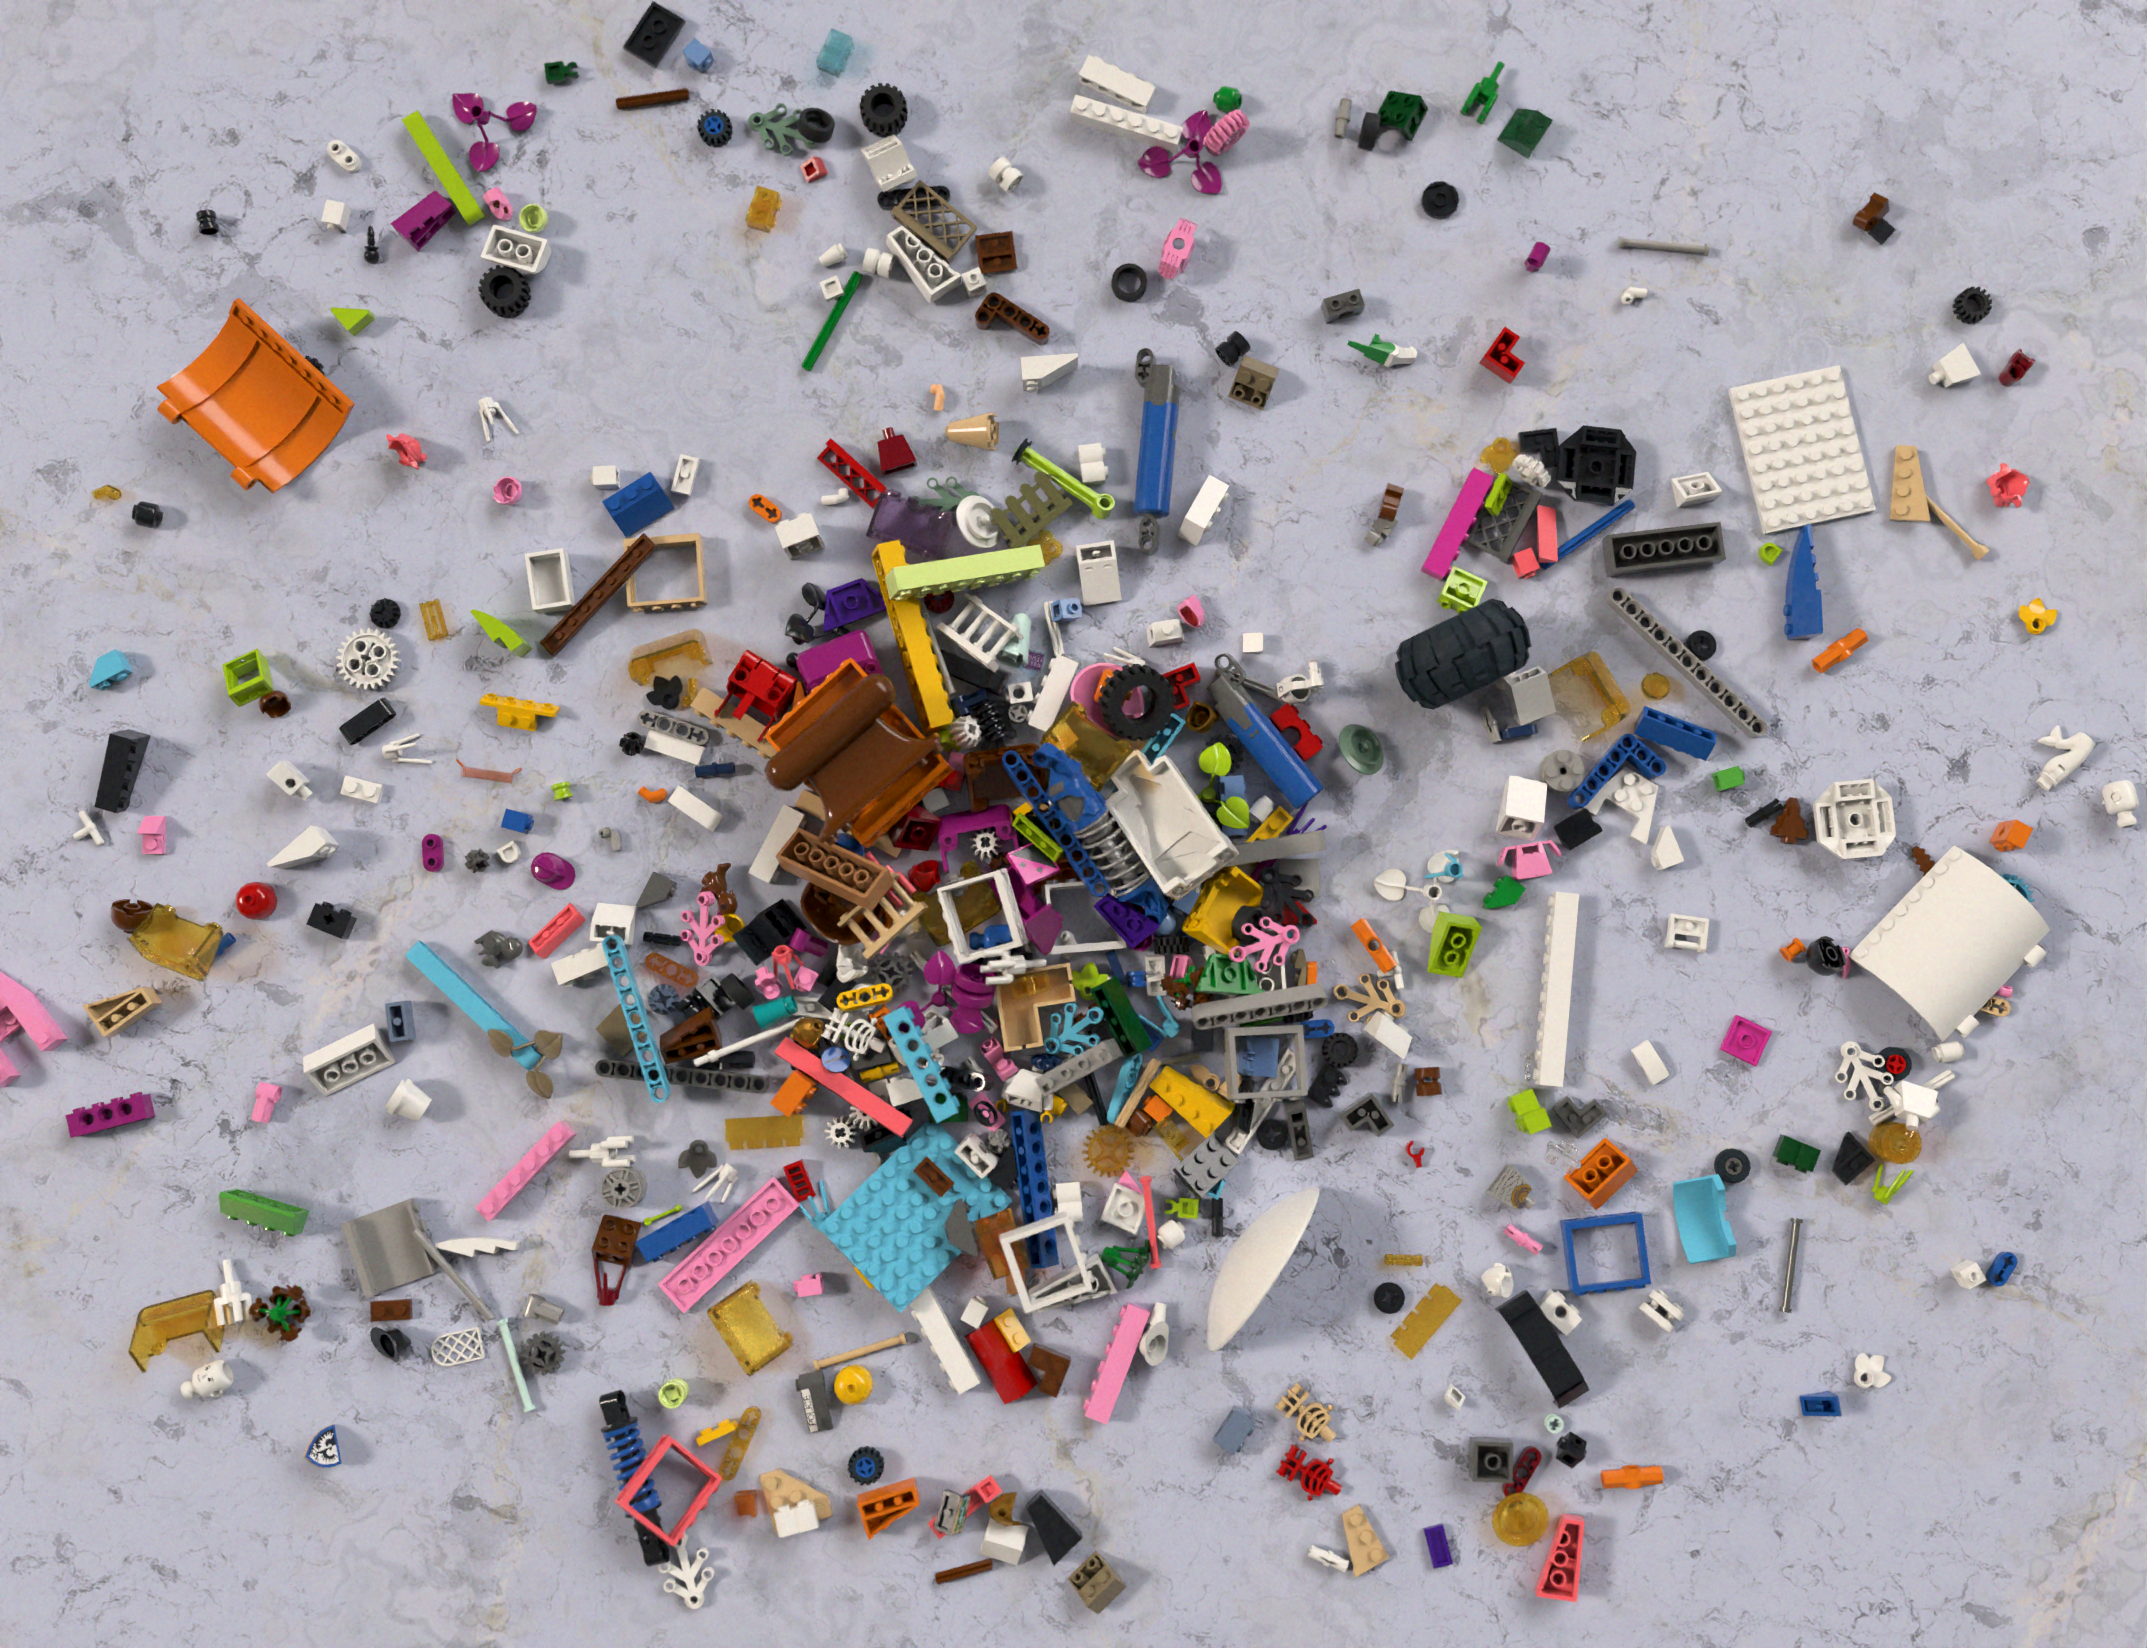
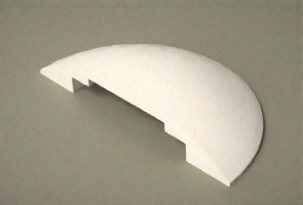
(1255, 1264)

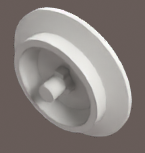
(974, 522)

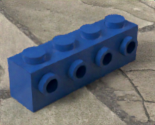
(1675, 733)

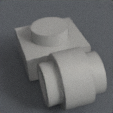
(1381, 527)

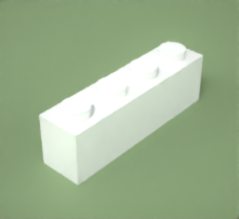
(1117, 84)
(1053, 693)
(766, 864)

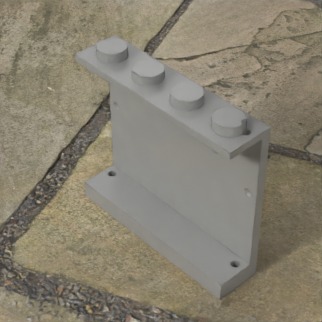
(386, 1249)

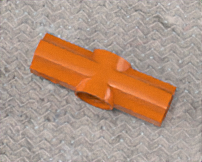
(1839, 650)
(1381, 955)
(1631, 1477)

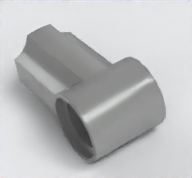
(537, 1307)

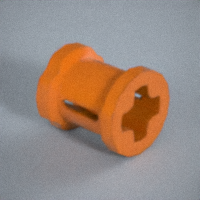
(1792, 950)

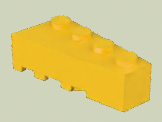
(1193, 1102)

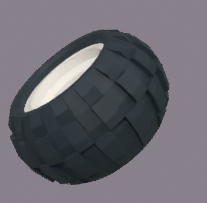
(1462, 654)

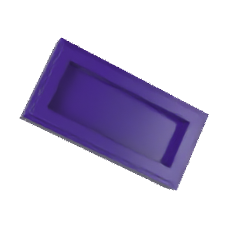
(1438, 1546)

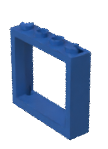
(1610, 1219)

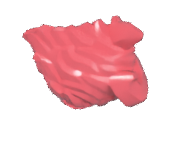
(408, 449)
(2007, 486)

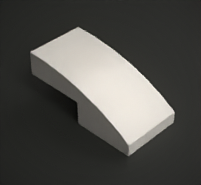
(1154, 973)
(1650, 1062)

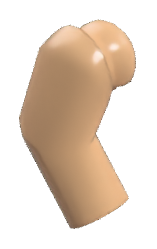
(940, 396)

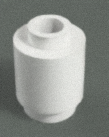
(1261, 810)
(1948, 1052)

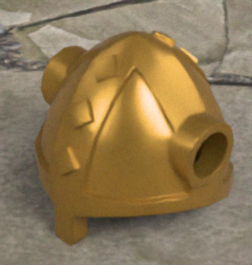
(1201, 717)
(805, 1032)
(1002, 1508)

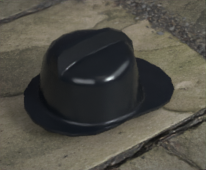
(389, 1343)

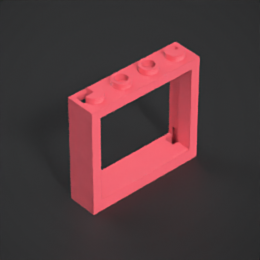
(643, 1472)

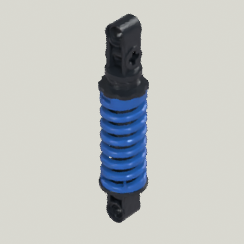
(646, 1500)

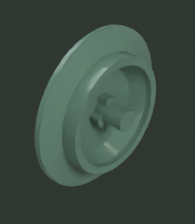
(1361, 749)

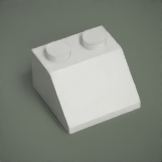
(1389, 1034)

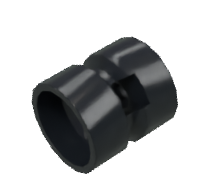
(1234, 347)

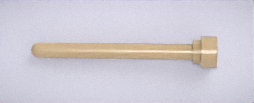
(1977, 549)

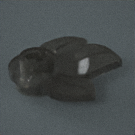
(697, 1161)

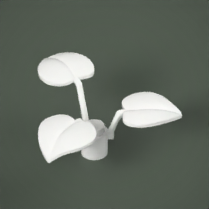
(1392, 882)

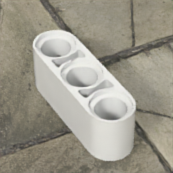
(695, 808)

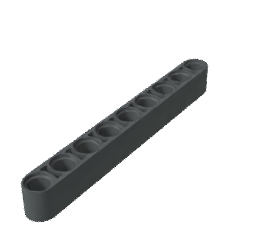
(692, 1076)

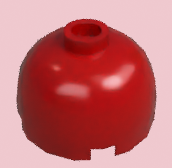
(256, 900)

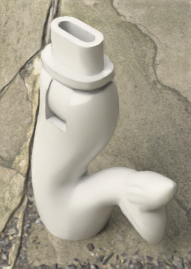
(2064, 764)

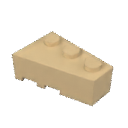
(121, 1011)

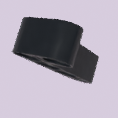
(975, 674)

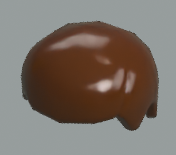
(274, 704)

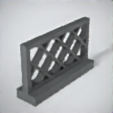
(1516, 530)

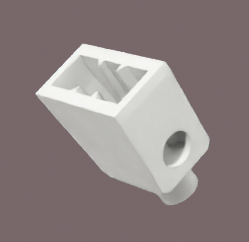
(1954, 368)
(1165, 632)
(283, 775)

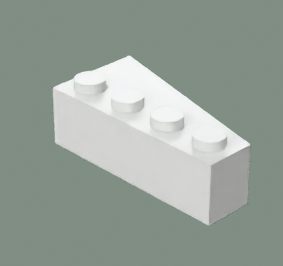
(925, 269)

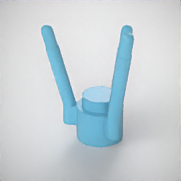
(1452, 869)
(1170, 1025)
(819, 1217)

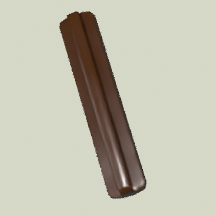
(964, 1571)

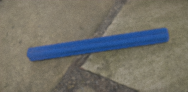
(1591, 531)

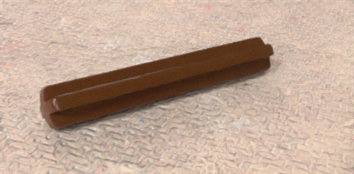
(652, 98)

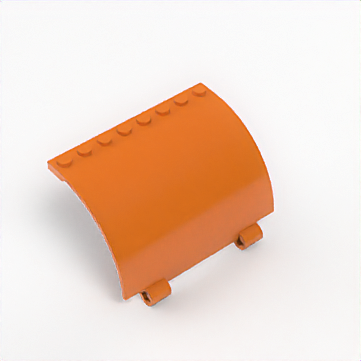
(257, 402)

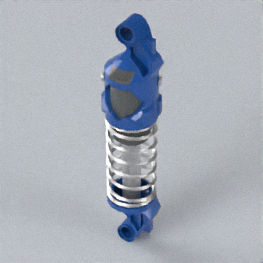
(1086, 816)

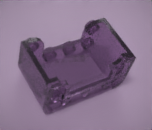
(915, 525)

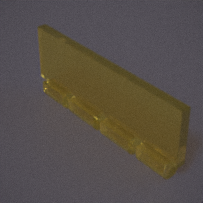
(768, 1128)
(1425, 1324)

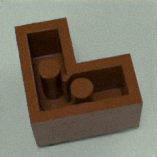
(1054, 1367)

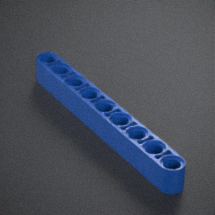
(1053, 814)

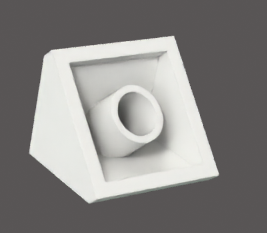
(1695, 489)
(1004, 1541)

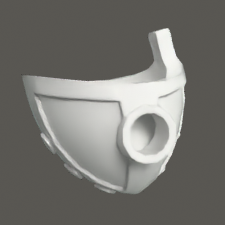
(1498, 1280)

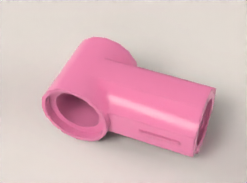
(267, 1097)

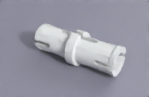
(1328, 1558)

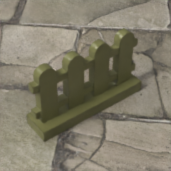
(1025, 520)

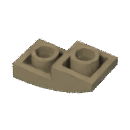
(1299, 962)
(1076, 1098)

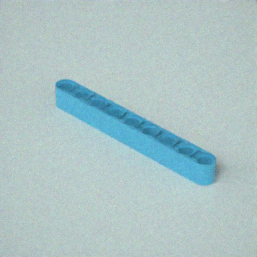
(470, 1001)
(634, 1028)

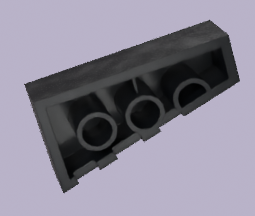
(120, 769)

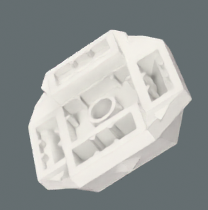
(1873, 816)

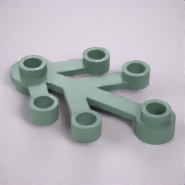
(779, 129)
(947, 500)

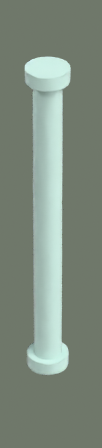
(515, 1365)

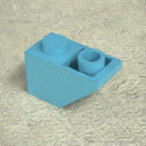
(108, 669)

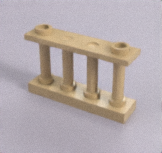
(886, 935)

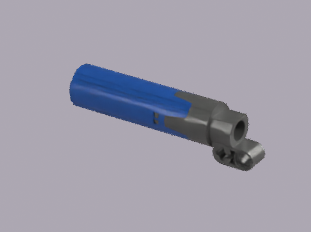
(1261, 736)

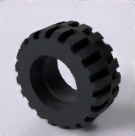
(1153, 719)

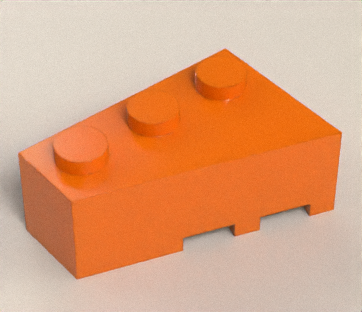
(886, 1504)

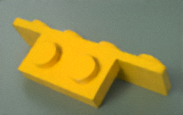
(518, 713)

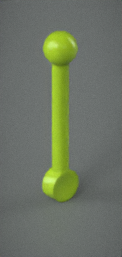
(647, 1221)

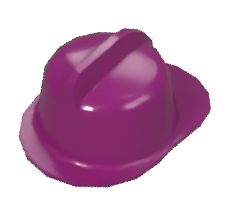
(553, 871)

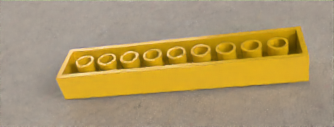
(913, 645)

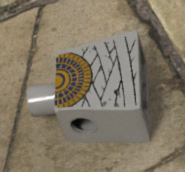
(1511, 1188)

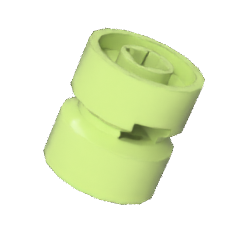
(673, 1393)

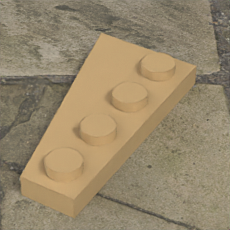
(1908, 490)

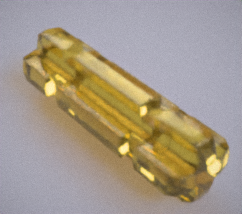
(1403, 1260)

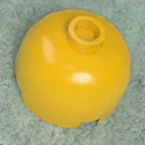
(853, 1384)

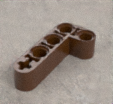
(1013, 321)

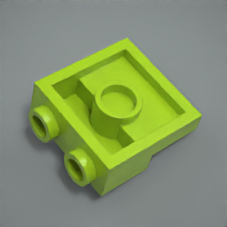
(1461, 590)

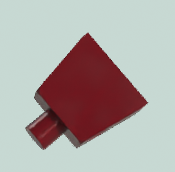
(894, 453)

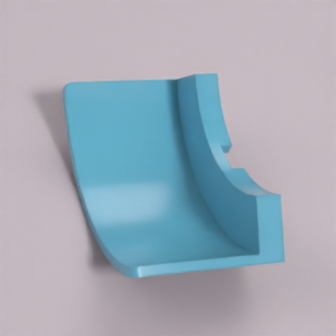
(1701, 1219)

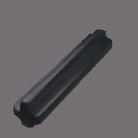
(1097, 1099)

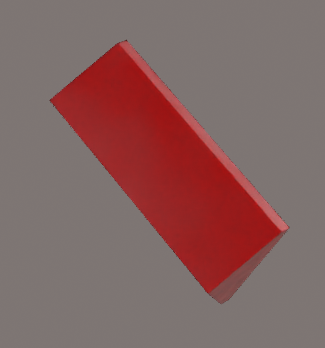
(1003, 1367)

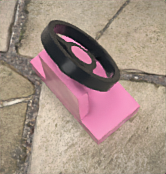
(986, 1112)

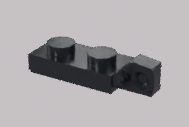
(1244, 1111)

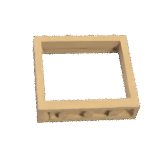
(663, 542)

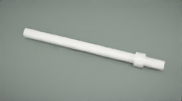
(713, 1055)

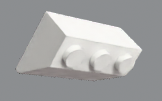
(516, 250)

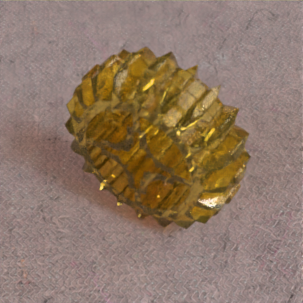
(1118, 1164)

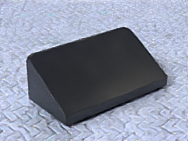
(829, 972)

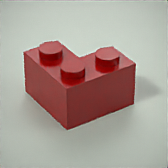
(1500, 360)
(1181, 679)

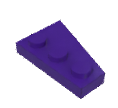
(1125, 920)

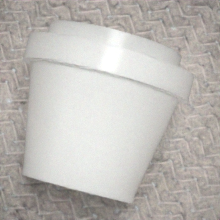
(408, 1101)

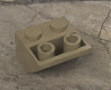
(1253, 382)
(1096, 1582)

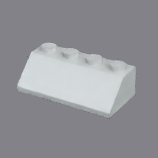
(348, 1060)

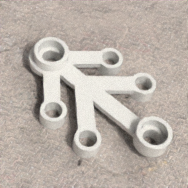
(1862, 1072)
(688, 1574)

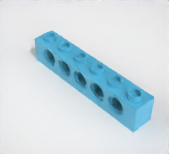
(939, 1110)

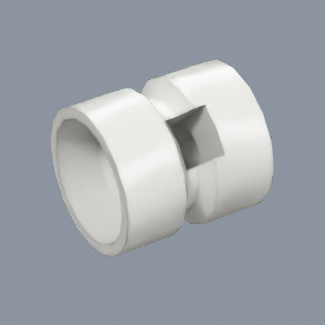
(1003, 172)
(878, 262)

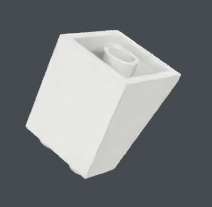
(1522, 808)

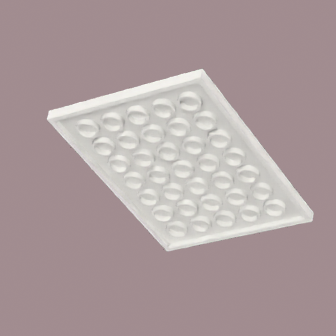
(1801, 449)

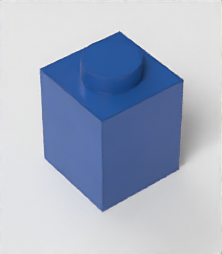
(517, 821)

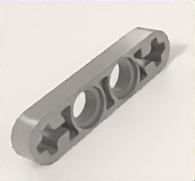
(674, 726)

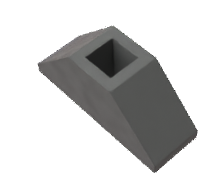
(960, 1229)

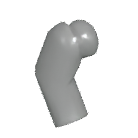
(612, 836)

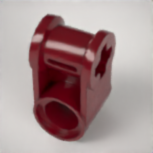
(2017, 366)

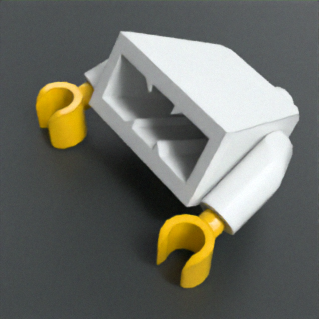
(1024, 1092)

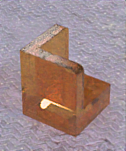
(746, 1502)

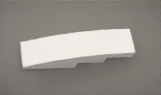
(471, 1245)

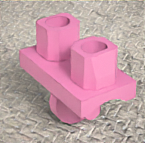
(768, 983)

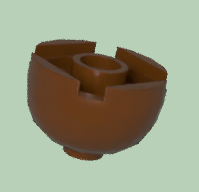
(129, 915)

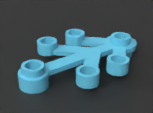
(1070, 1031)

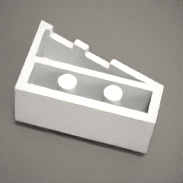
(1203, 510)
(581, 966)
(936, 1033)

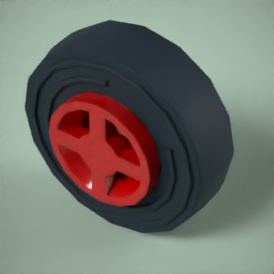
(1900, 1063)

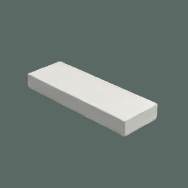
(674, 747)

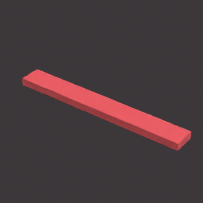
(844, 1087)

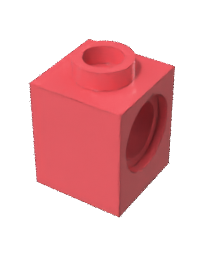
(1525, 563)

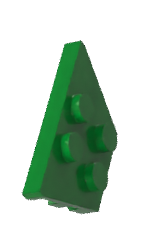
(1228, 977)

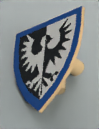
(324, 1449)

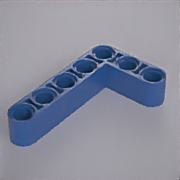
(1610, 766)

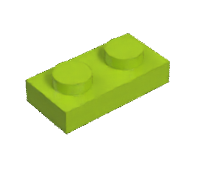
(1498, 494)

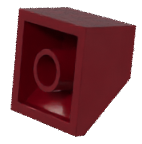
(915, 829)

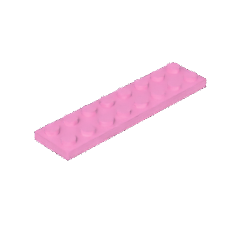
(728, 1244)

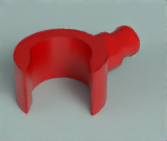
(1417, 1157)

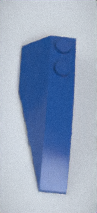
(1803, 599)

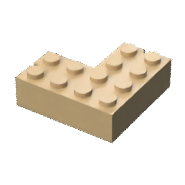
(1021, 1017)

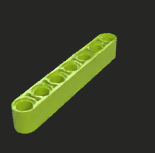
(443, 168)

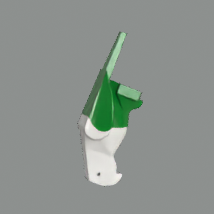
(1385, 352)

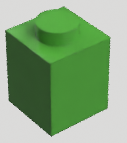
(1728, 778)

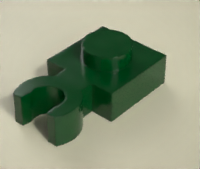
(557, 72)

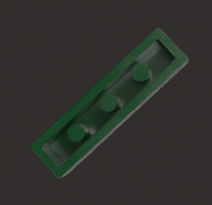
(1121, 1017)

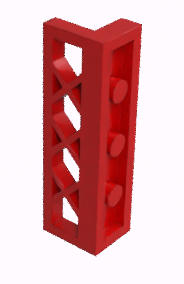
(855, 467)

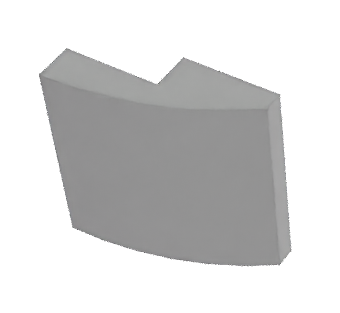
(1308, 870)

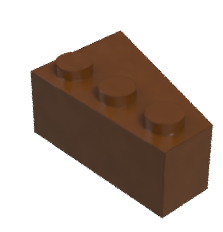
(691, 1038)

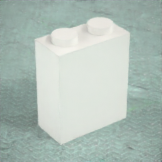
(1530, 695)

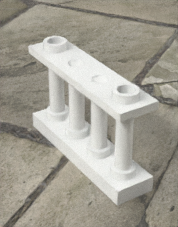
(976, 649)

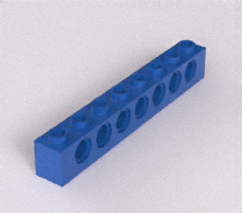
(1033, 1186)

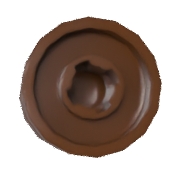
(1428, 1088)

